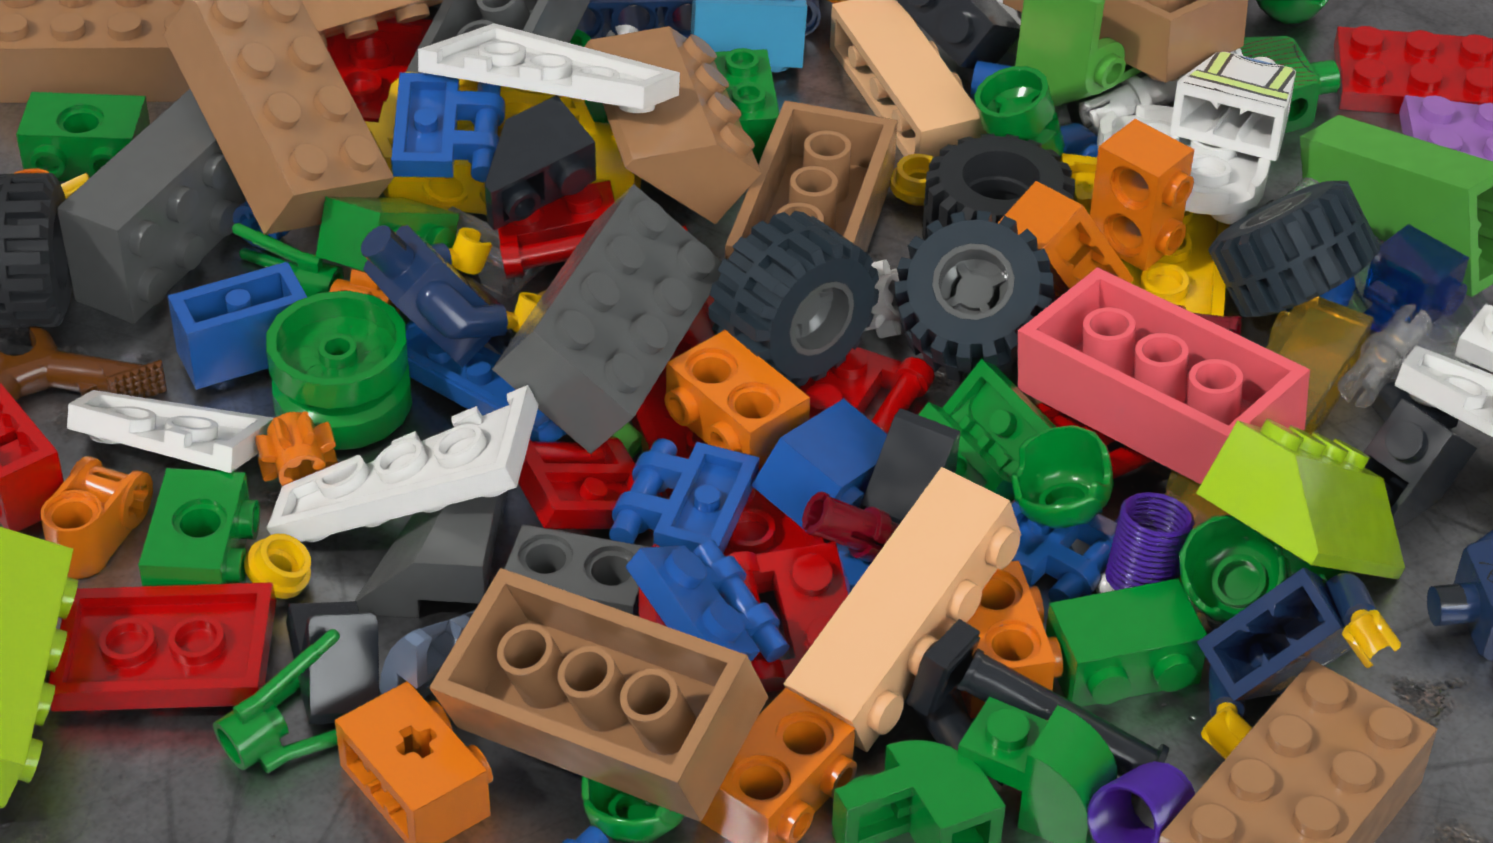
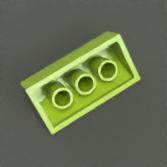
(1307, 497)
(31, 600)

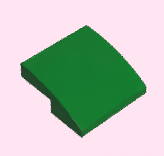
(992, 426)

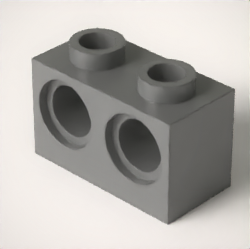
(578, 565)

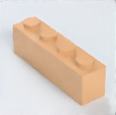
(902, 75)
(906, 602)

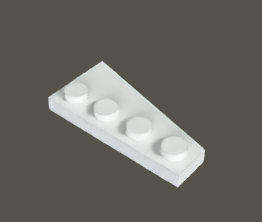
(549, 66)
(412, 475)

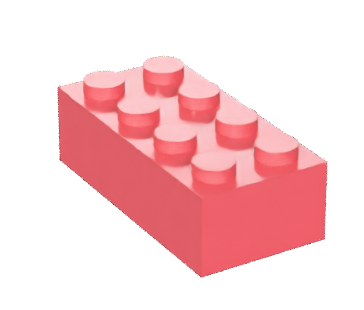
(1154, 373)

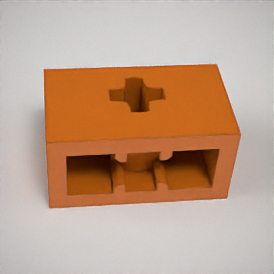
(414, 766)

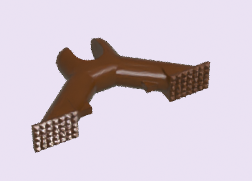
(49, 368)

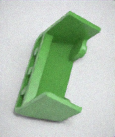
(1066, 47)

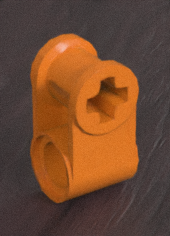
(95, 513)

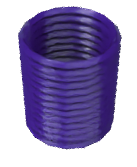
(1148, 540)
(1160, 787)

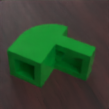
(1051, 761)
(921, 792)

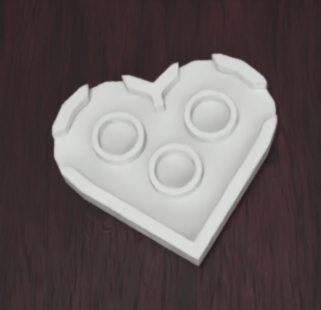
(1224, 179)

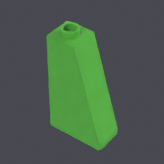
(1410, 183)

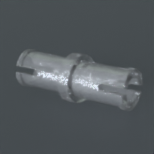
(1383, 356)

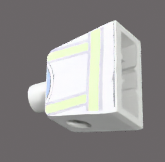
(1235, 104)

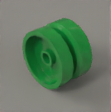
(342, 364)

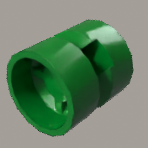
(1020, 105)

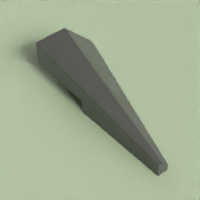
(436, 559)

